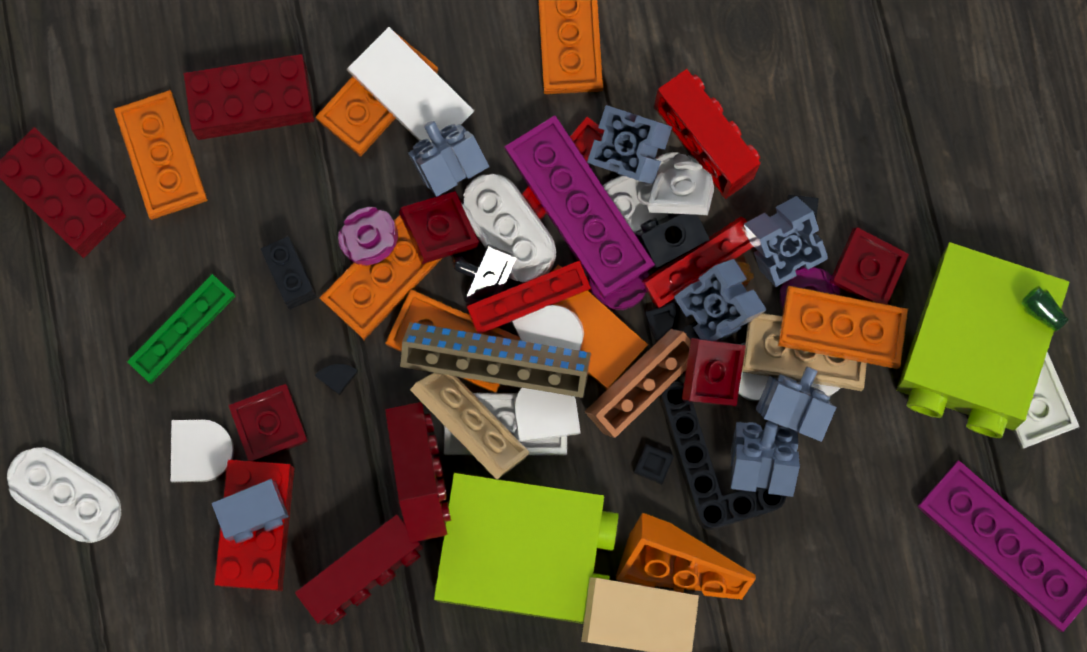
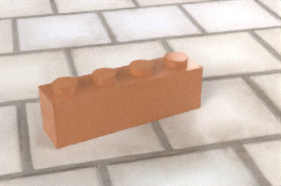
(641, 384)

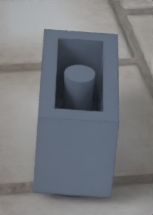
(250, 511)

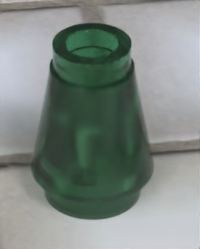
(1044, 308)

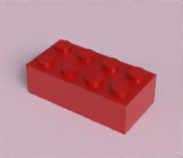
(707, 133)
(261, 559)

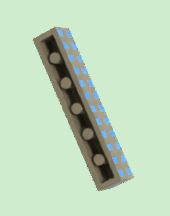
(495, 359)

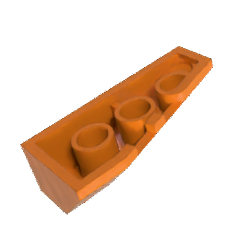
(671, 558)

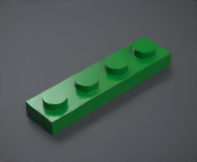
(181, 329)

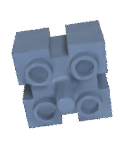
(629, 144)
(447, 158)
(786, 241)
(720, 302)
(797, 404)
(764, 458)

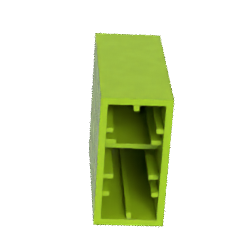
(977, 342)
(522, 547)

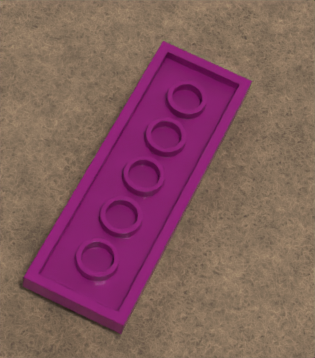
(579, 206)
(1008, 545)

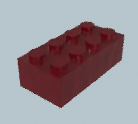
(249, 97)
(59, 192)
(418, 472)
(358, 571)

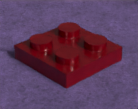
(438, 227)
(869, 267)
(713, 372)
(268, 423)

